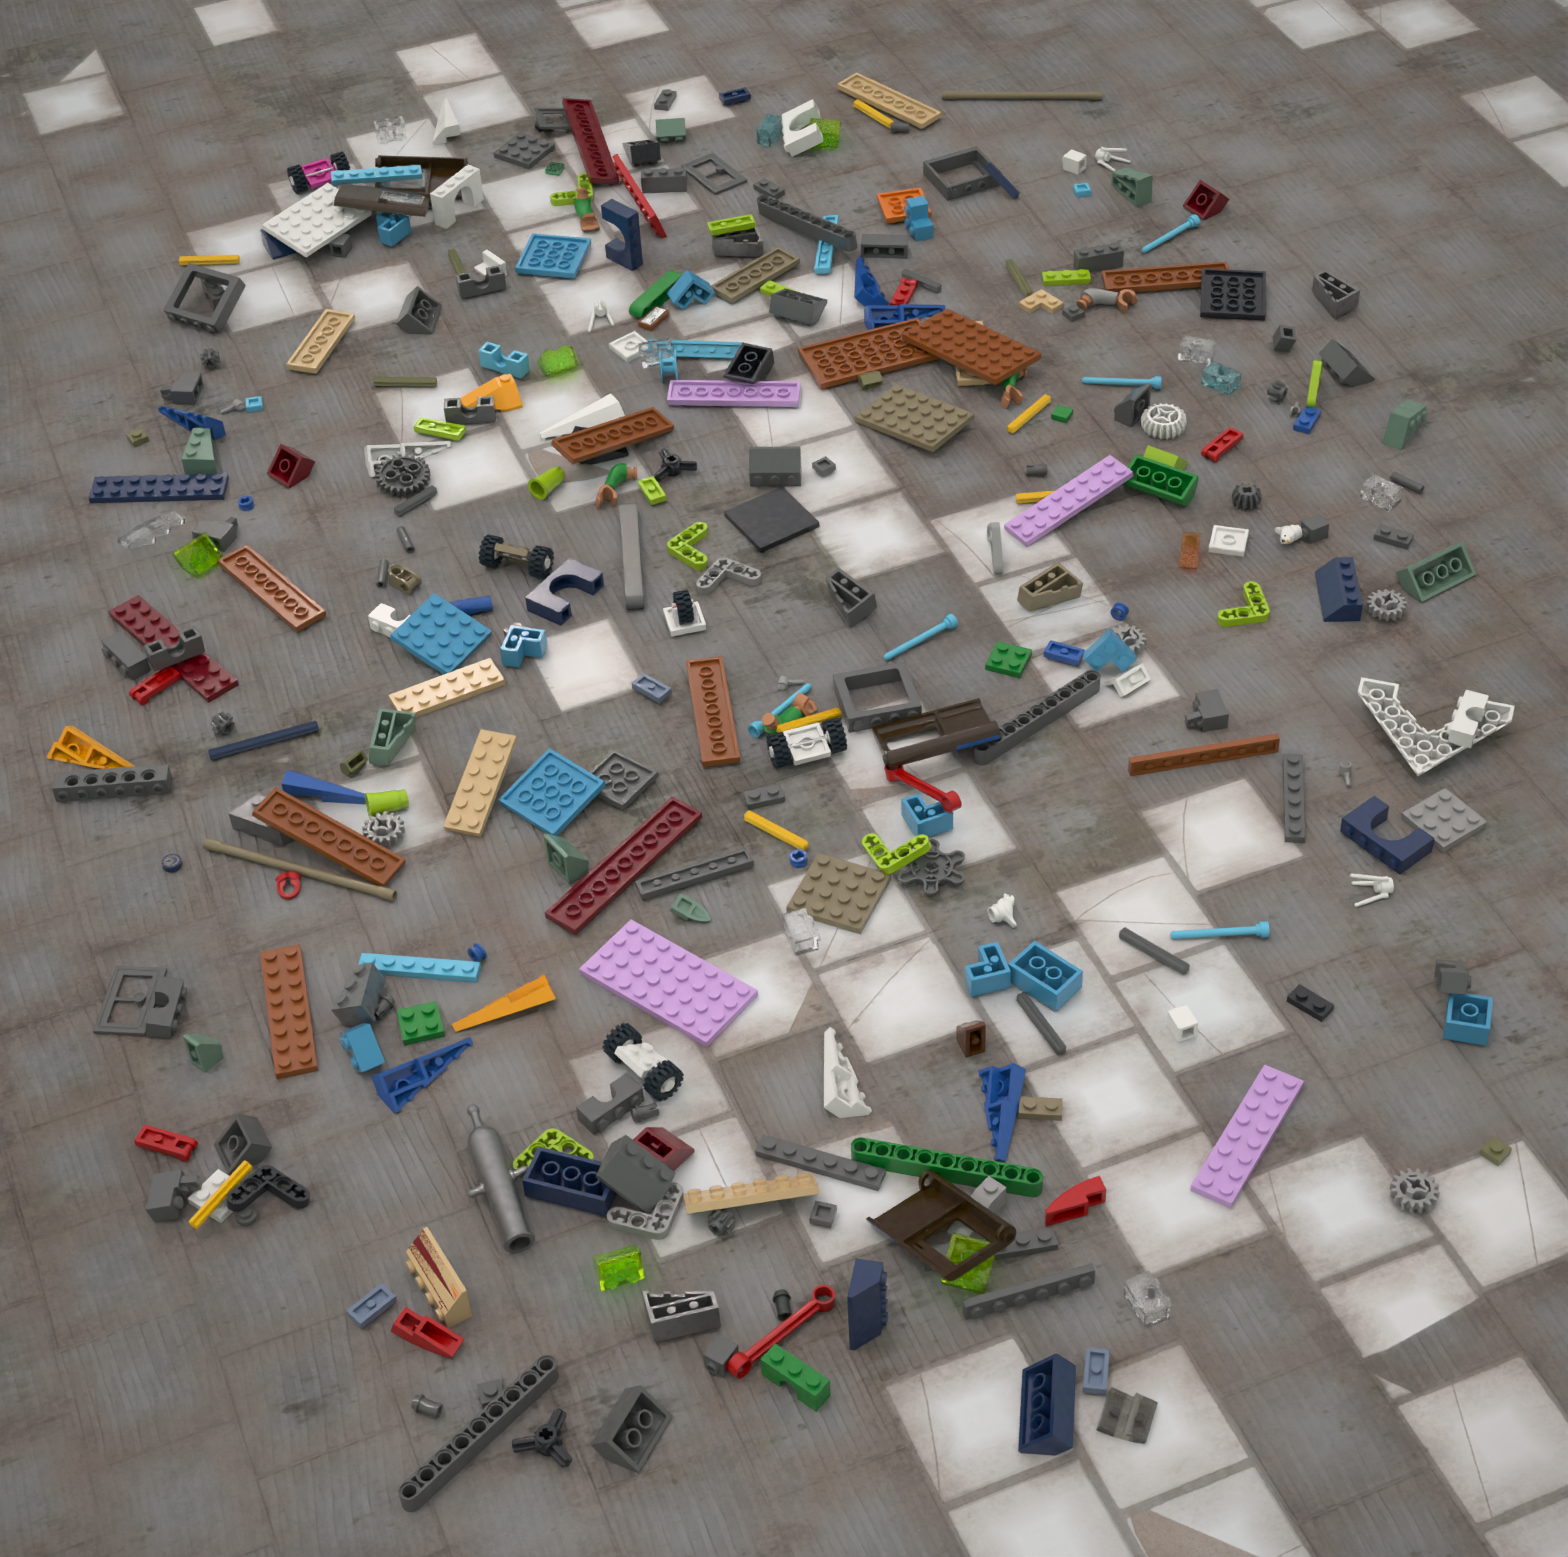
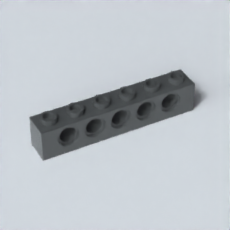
(112, 783)

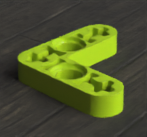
(569, 197)
(1314, 383)
(678, 546)
(1226, 616)
(889, 857)
(561, 1142)

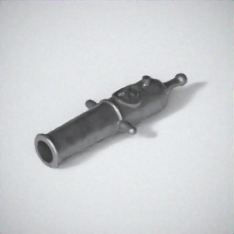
(498, 1183)

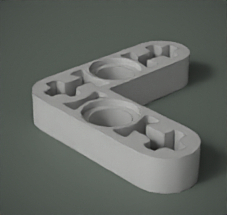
(994, 536)
(727, 567)
(652, 1221)

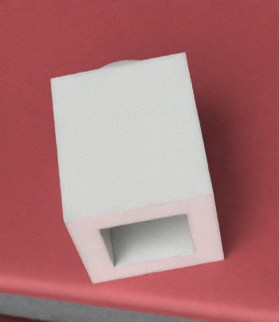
(1074, 161)
(1182, 1023)

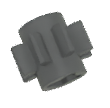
(210, 358)
(1277, 391)
(222, 723)
(721, 1222)

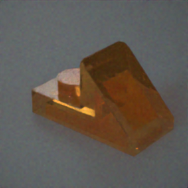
(1190, 550)

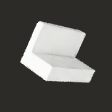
(489, 260)
(1129, 679)

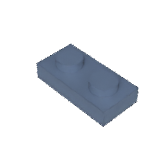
(651, 688)
(371, 1305)
(1096, 1371)

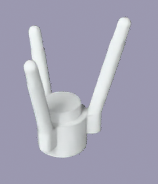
(1103, 155)
(599, 310)
(1382, 885)

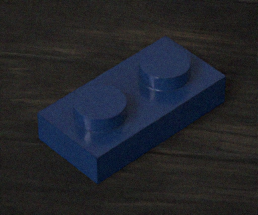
(734, 96)

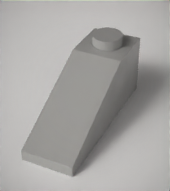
(988, 1193)

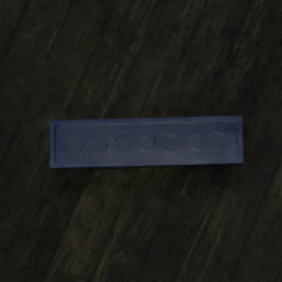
(159, 488)

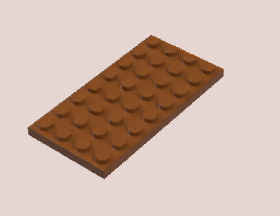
(971, 346)
(876, 349)

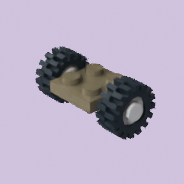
(495, 549)

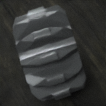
(1246, 496)

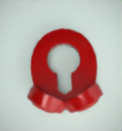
(281, 882)

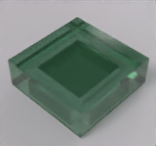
(554, 168)

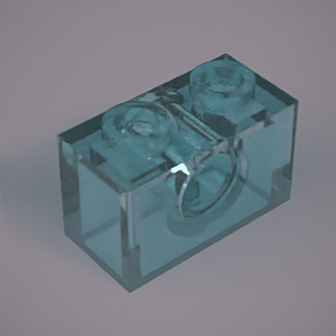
(769, 130)
(1221, 378)

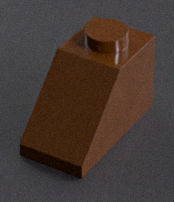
(971, 1037)

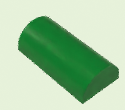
(1162, 480)

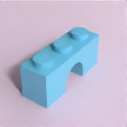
(492, 358)

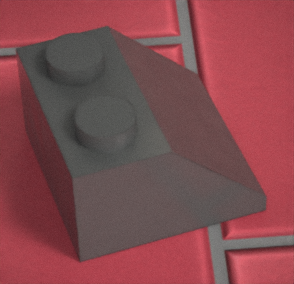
(1132, 407)
(242, 1142)

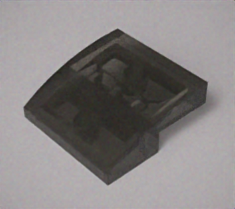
(1127, 1416)

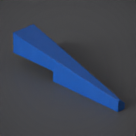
(866, 286)
(883, 315)
(191, 420)
(302, 784)
(404, 1081)
(1002, 1094)

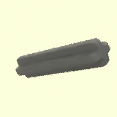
(922, 281)
(415, 500)

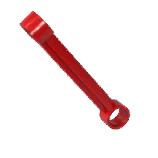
(949, 800)
(741, 1362)

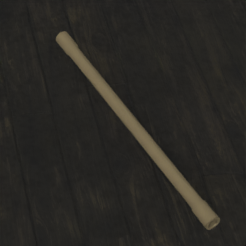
(952, 95)
(379, 891)

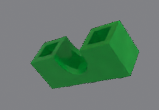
(810, 1385)

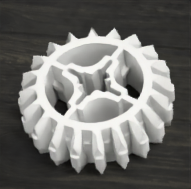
(1163, 421)

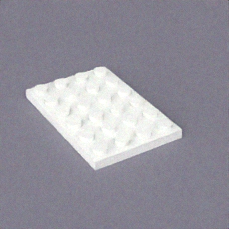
(314, 221)

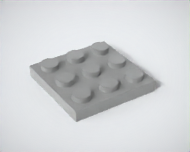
(1444, 819)

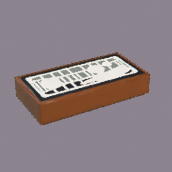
(653, 318)

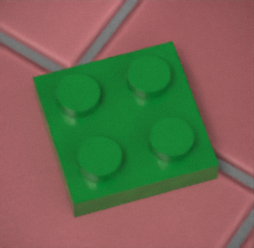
(1008, 659)
(420, 1023)

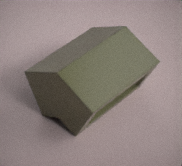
(870, 379)
(357, 756)

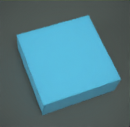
(1082, 190)
(254, 404)

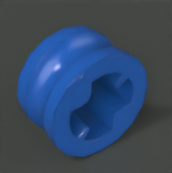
(246, 503)
(1116, 614)
(794, 856)
(477, 953)

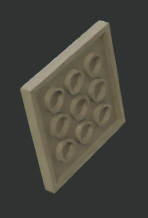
(839, 893)

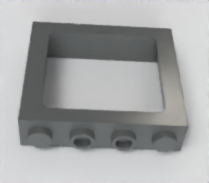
(955, 160)
(224, 308)
(871, 677)

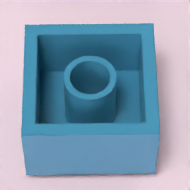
(1468, 1018)

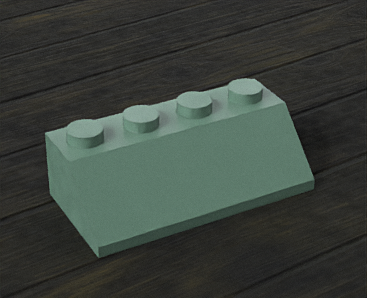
(1436, 572)

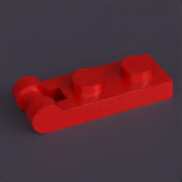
(904, 293)
(1222, 444)
(154, 684)
(166, 1142)

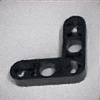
(270, 1183)

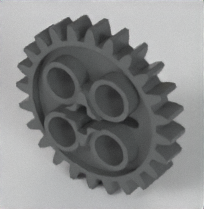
(402, 475)

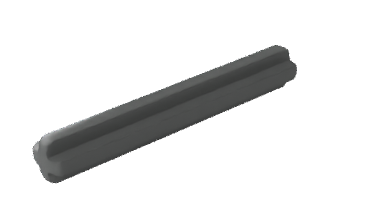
(1154, 951)
(1041, 1023)

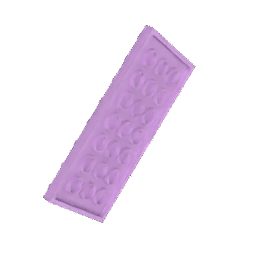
(668, 983)

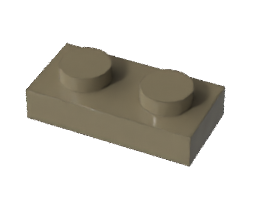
(1040, 1108)

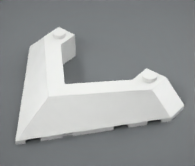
(1422, 748)

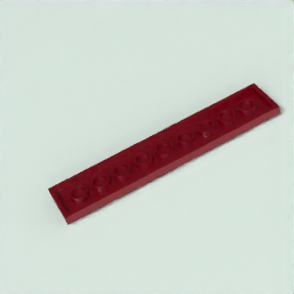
(590, 141)
(148, 625)
(623, 865)

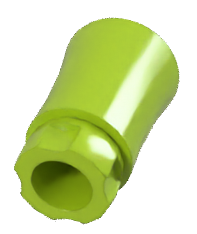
(546, 482)
(386, 801)

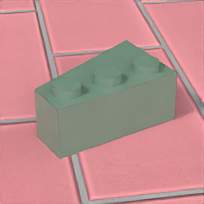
(1403, 423)
(199, 453)
(390, 734)

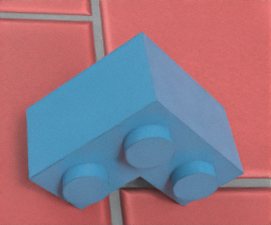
(917, 218)
(392, 227)
(690, 287)
(521, 643)
(1109, 648)
(925, 819)
(989, 973)
(363, 1047)

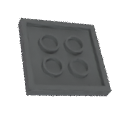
(524, 150)
(623, 778)

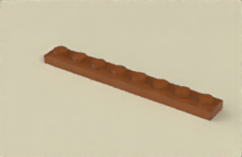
(1203, 754)

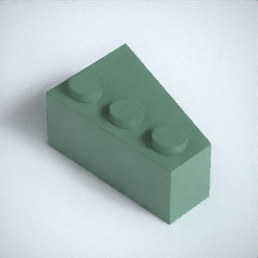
(1133, 185)

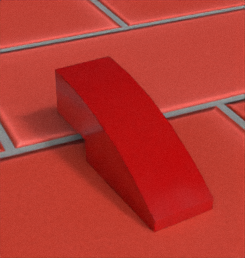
(1075, 1201)
(426, 1333)

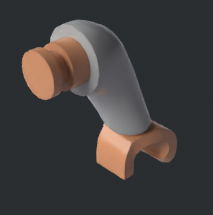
(1099, 296)

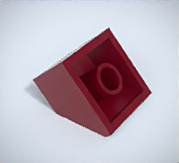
(1205, 201)
(290, 466)

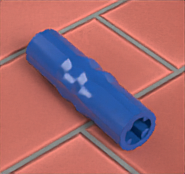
(474, 605)

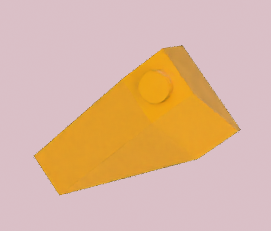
(504, 392)

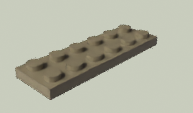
(755, 274)

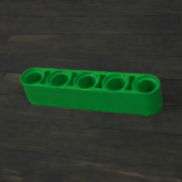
(655, 295)

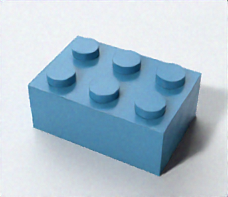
(1045, 975)

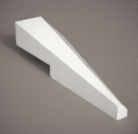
(446, 124)
(597, 413)
(376, 453)
(840, 1082)

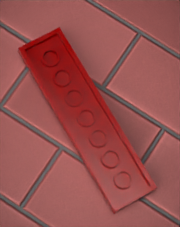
(638, 197)

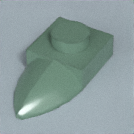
(689, 909)

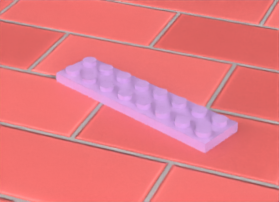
(734, 393)
(1068, 500)
(1247, 1136)

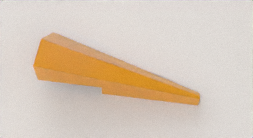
(81, 749)
(527, 996)

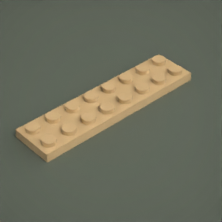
(889, 100)

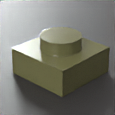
(137, 437)
(1495, 1151)

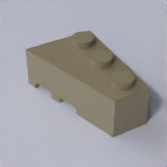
(1049, 588)

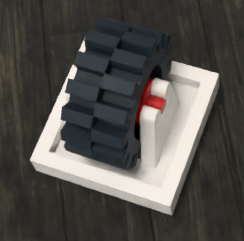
(684, 615)

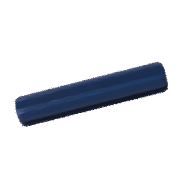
(1002, 180)

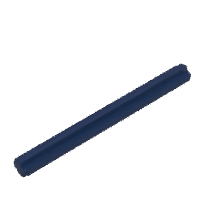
(263, 740)

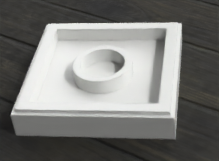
(627, 346)
(1228, 540)

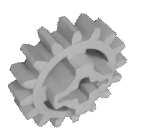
(1386, 605)
(1132, 637)
(384, 829)
(1414, 1190)

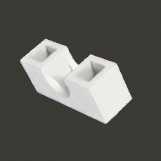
(384, 620)
(1464, 729)

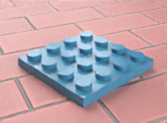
(553, 255)
(440, 635)
(552, 792)

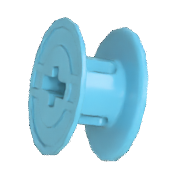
(668, 365)

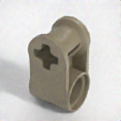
(403, 578)

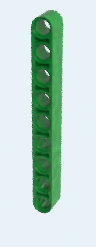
(952, 1167)

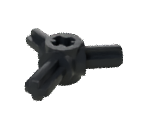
(672, 465)
(546, 1440)

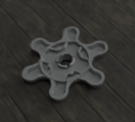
(940, 876)

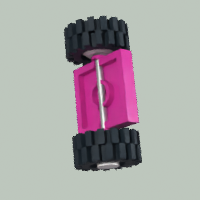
(316, 173)

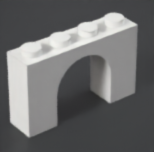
(795, 119)
(443, 197)

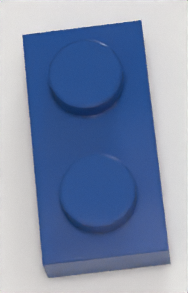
(1307, 420)
(1064, 653)

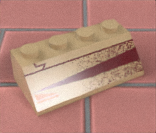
(438, 1279)

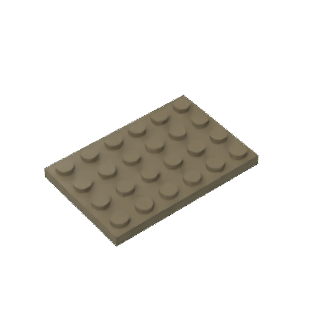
(914, 418)

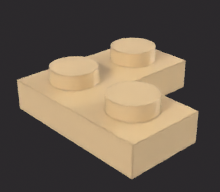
(1043, 300)

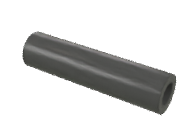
(1407, 482)
(405, 539)
(382, 573)

